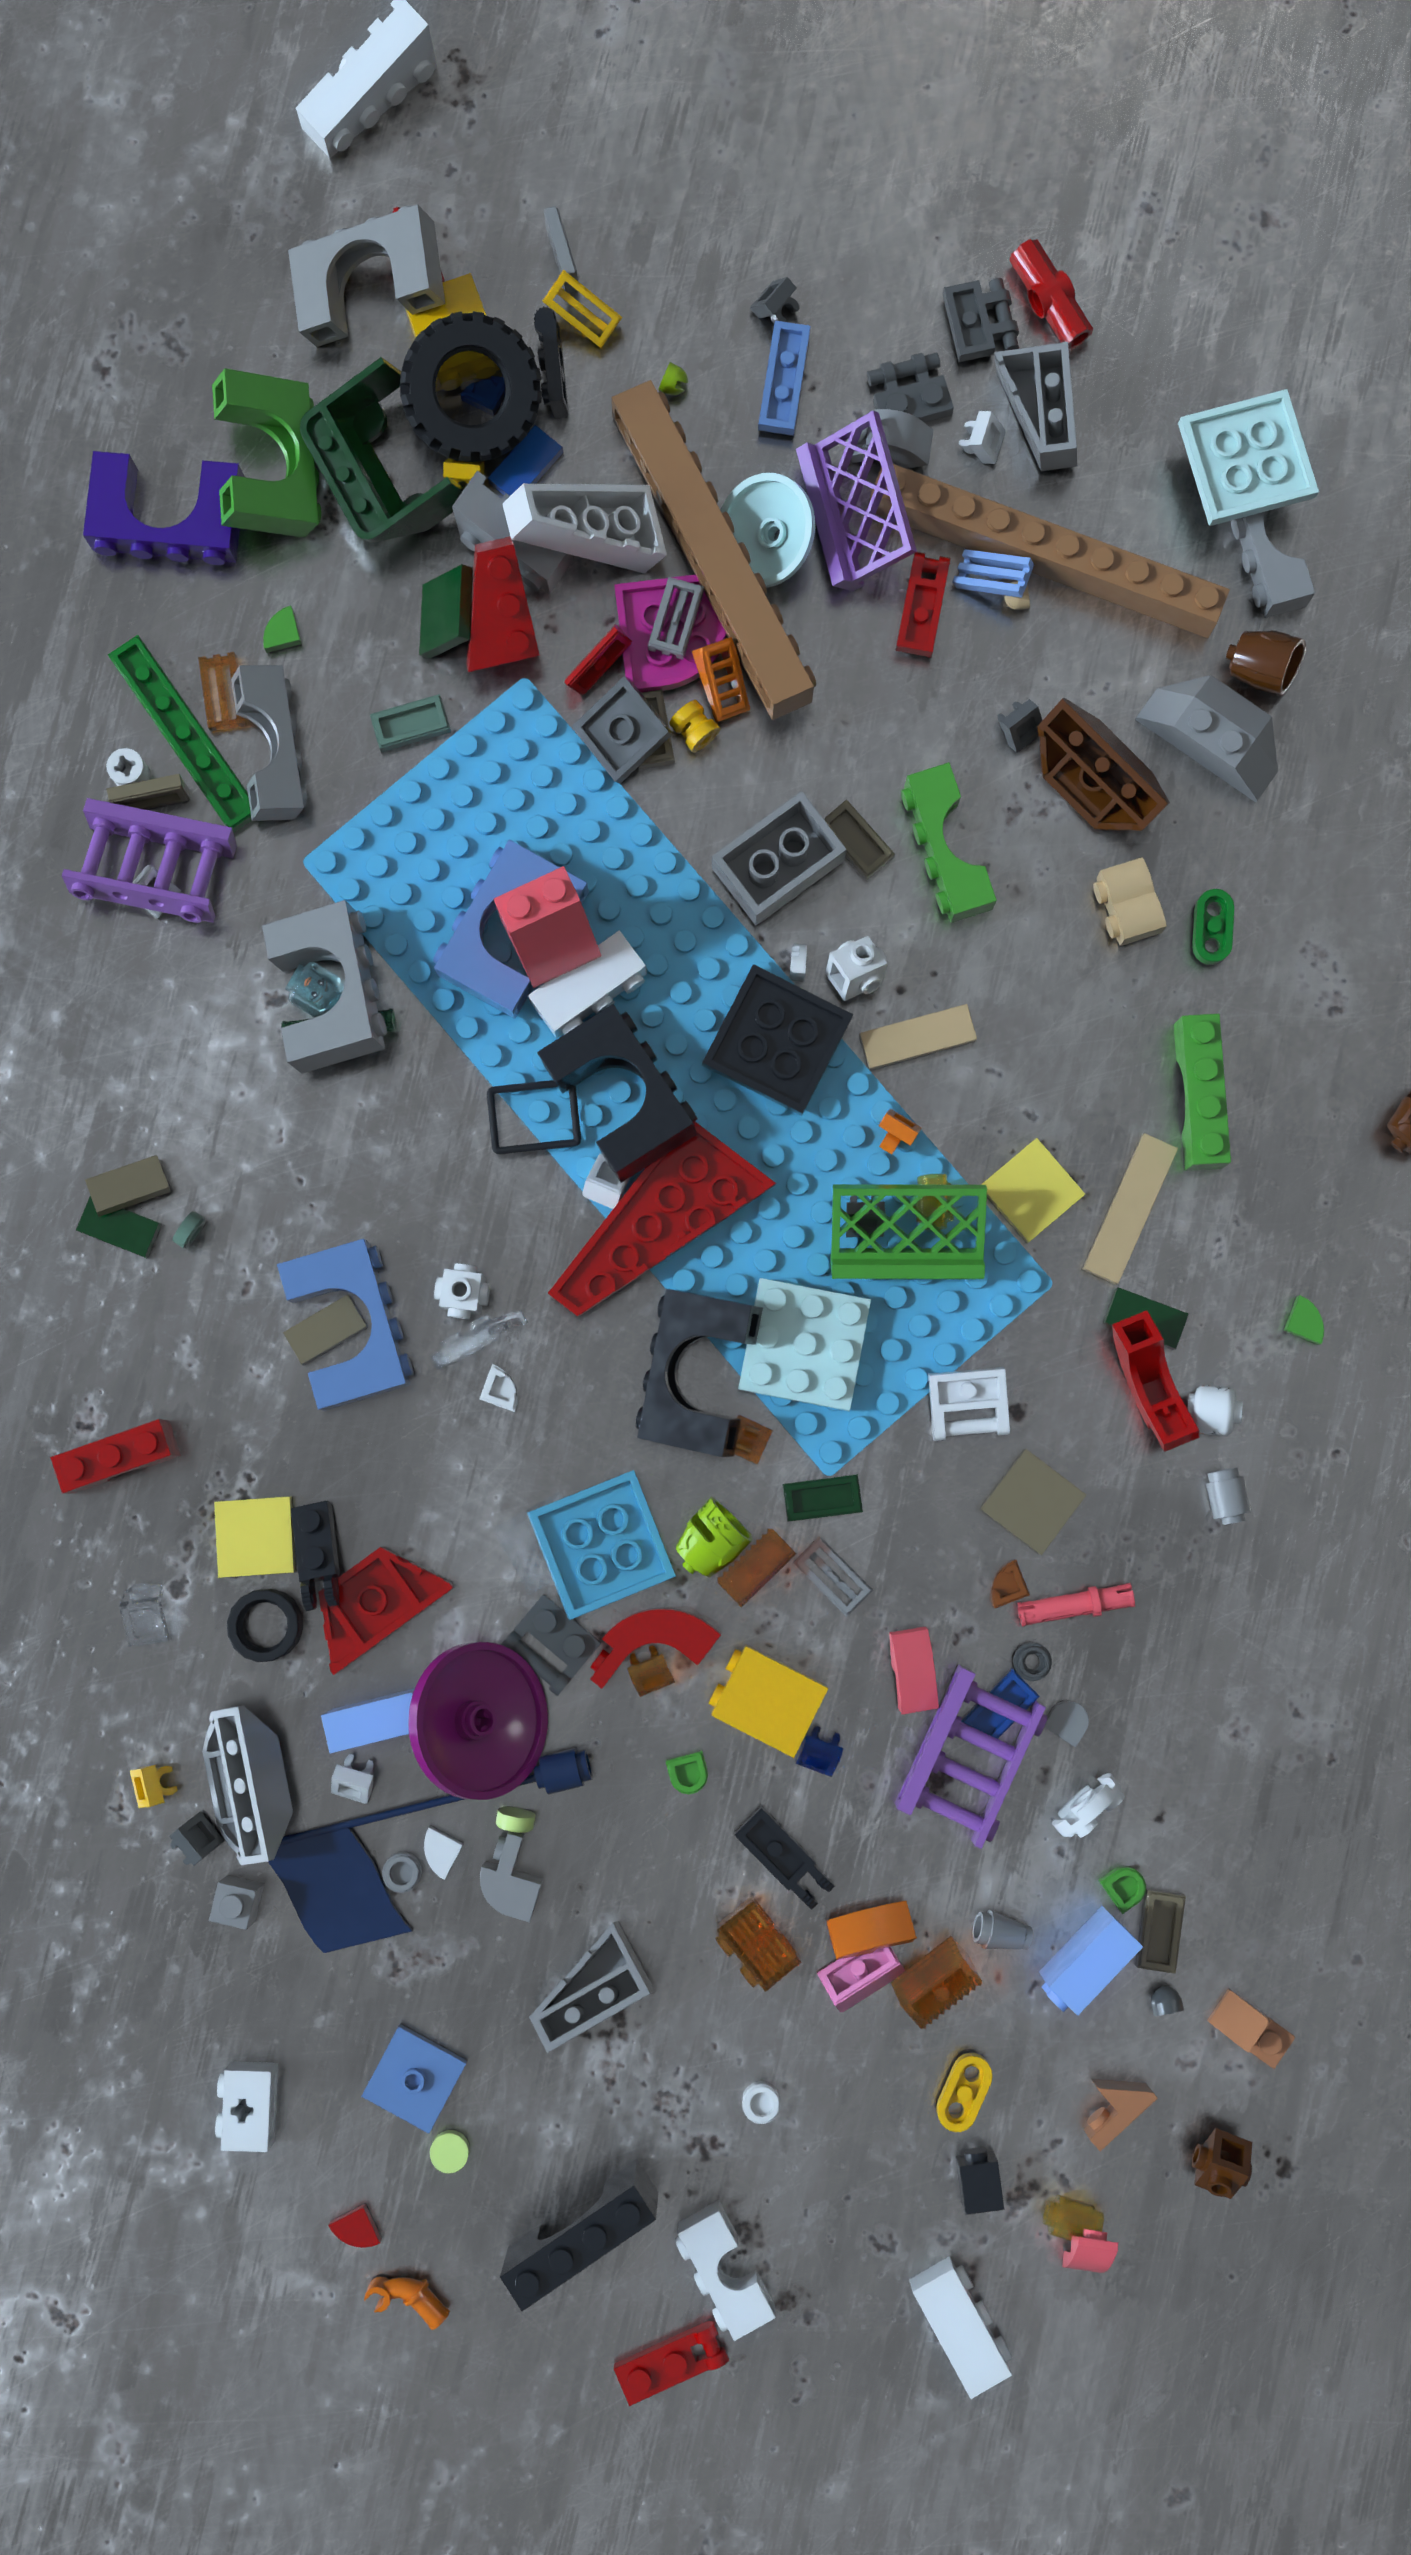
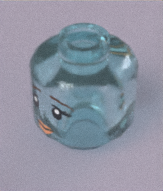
(313, 989)

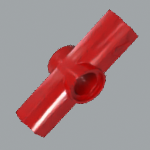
(1051, 293)

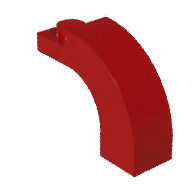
(1150, 1382)
(655, 1625)

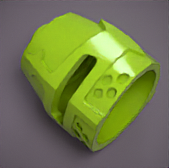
(712, 1539)

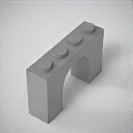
(324, 265)
(353, 1023)

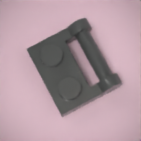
(558, 1634)

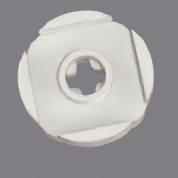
(1081, 1810)

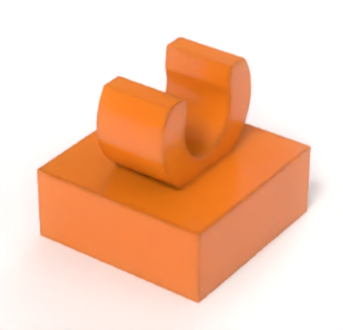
(898, 1129)

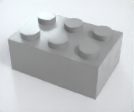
(778, 858)

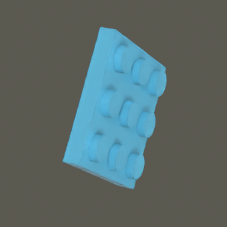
(601, 1544)

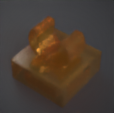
(751, 1440)
(650, 1674)

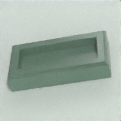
(410, 723)

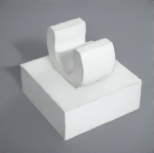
(985, 437)
(353, 1783)

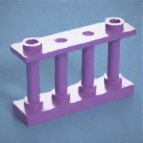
(157, 827)
(932, 1759)

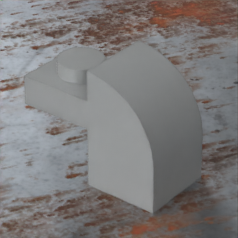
(906, 437)
(508, 1889)

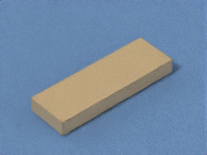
(918, 1037)

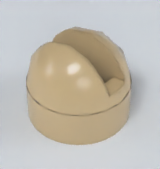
(1016, 602)

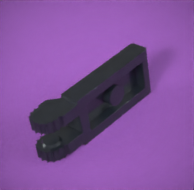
(552, 361)
(316, 1552)
(781, 1855)

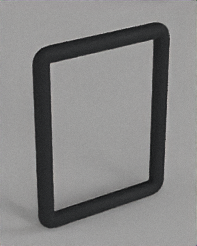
(534, 1146)

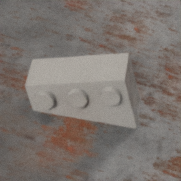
(1042, 399)
(483, 519)
(593, 1991)

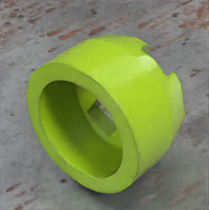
(669, 382)

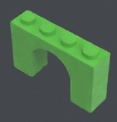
(276, 408)

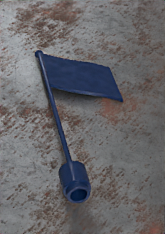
(337, 1881)

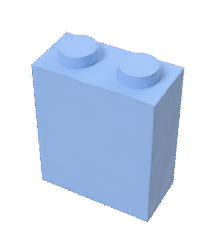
(367, 1721)
(1088, 1961)

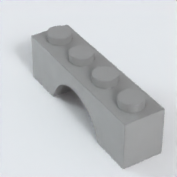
(1278, 579)
(263, 697)

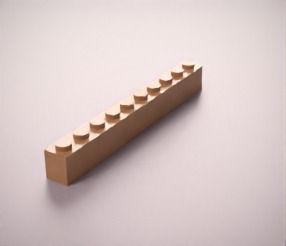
(712, 549)
(1059, 553)

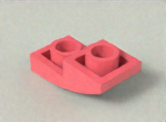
(914, 1670)
(1090, 2252)

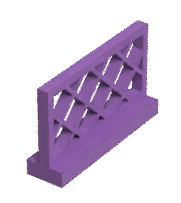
(833, 518)

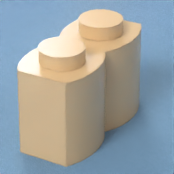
(1130, 901)

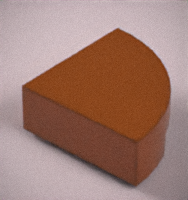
(1008, 1585)

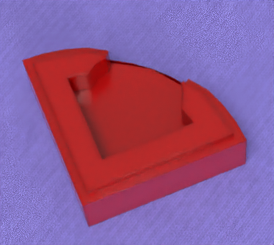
(356, 2228)

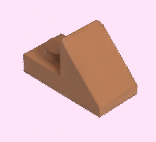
(1251, 2029)
(1127, 2103)

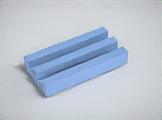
(996, 560)

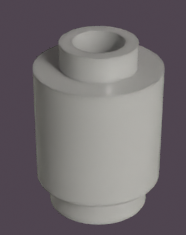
(1228, 1496)

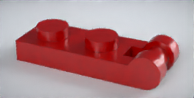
(922, 605)
(670, 2363)

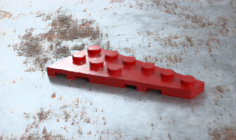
(658, 1216)

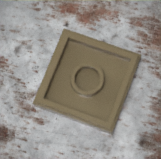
(1033, 1502)

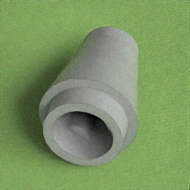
(1000, 1932)

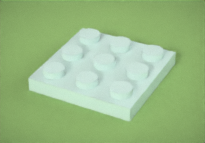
(1248, 457)
(806, 1345)

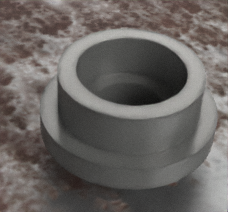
(1040, 1670)

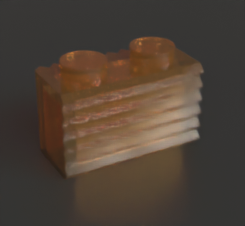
(756, 1567)
(758, 1944)
(936, 1982)

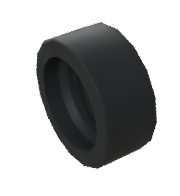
(243, 1605)

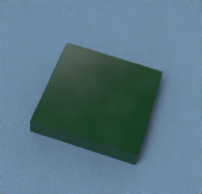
(446, 611)

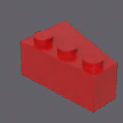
(499, 610)

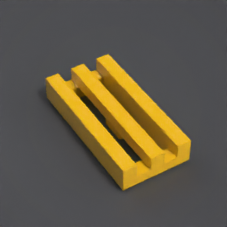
(557, 290)

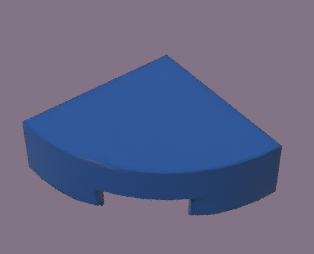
(485, 394)

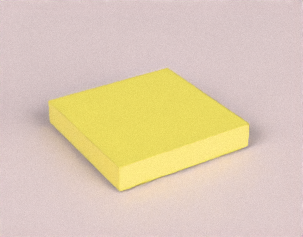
(1032, 1190)
(254, 1537)

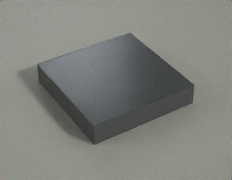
(622, 729)

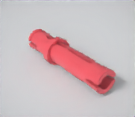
(1077, 1604)

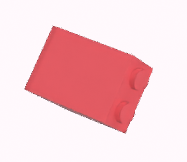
(548, 926)

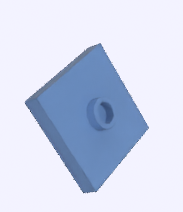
(414, 2078)

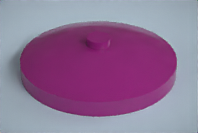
(478, 1720)

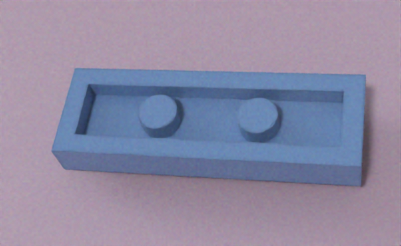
(784, 378)

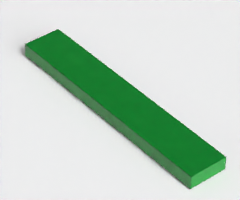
(183, 732)

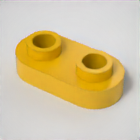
(964, 2090)

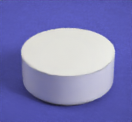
(761, 2102)

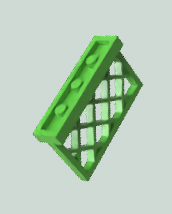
(913, 1261)

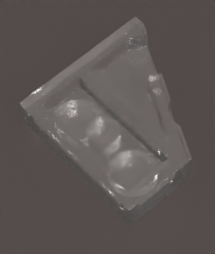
(482, 1333)

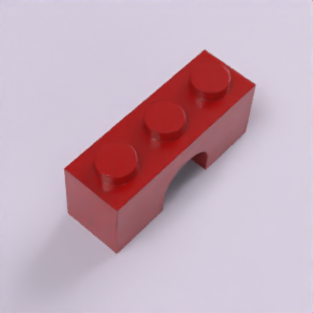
(115, 1455)

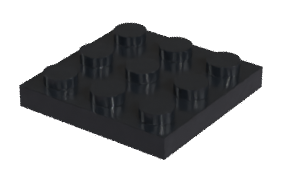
(777, 1039)

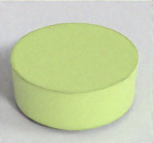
(515, 1819)
(449, 2151)

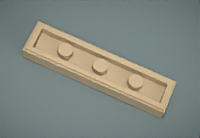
(1130, 1208)

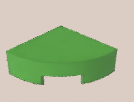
(281, 631)
(1305, 1321)

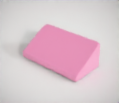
(859, 1976)

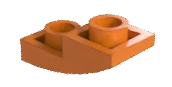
(871, 1929)

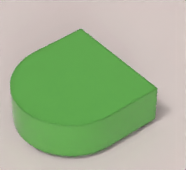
(688, 1772)
(1124, 1887)

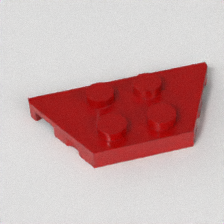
(375, 1602)

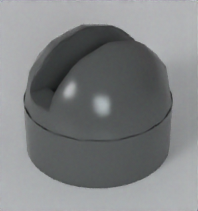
(1166, 2001)

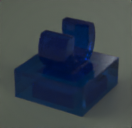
(820, 1755)

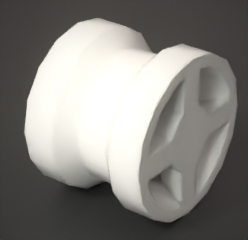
(131, 774)

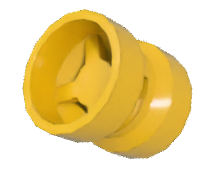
(694, 726)

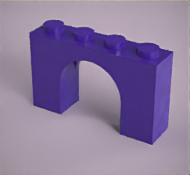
(113, 528)

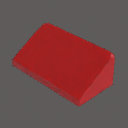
(598, 660)

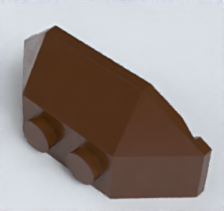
(1097, 771)

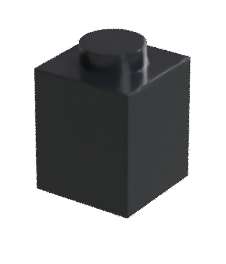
(979, 2181)

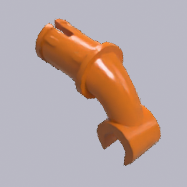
(413, 2293)

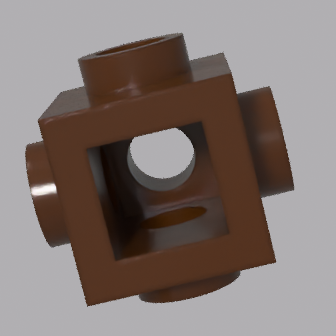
(1222, 2163)

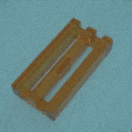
(218, 662)

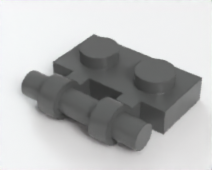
(970, 322)
(925, 399)

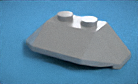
(1216, 731)
(247, 1783)

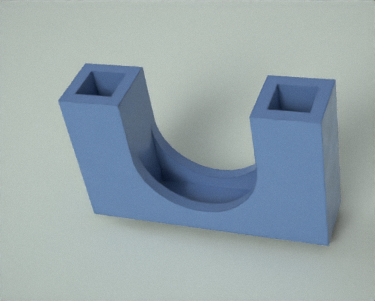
(465, 959)
(380, 1364)

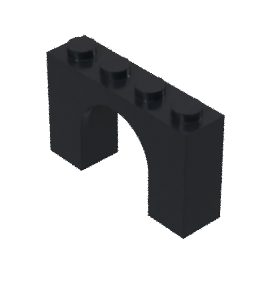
(610, 1043)
(665, 1411)
(541, 2264)

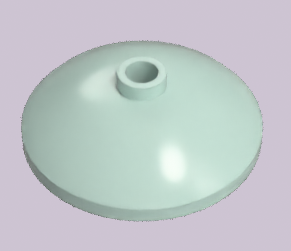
(762, 508)

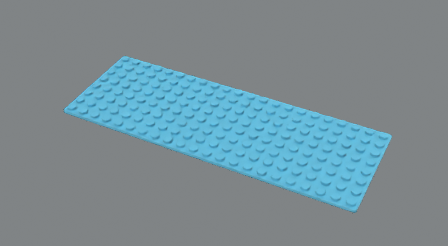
(535, 782)

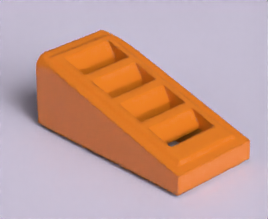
(706, 672)

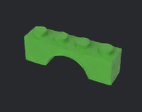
(962, 886)
(1202, 1067)

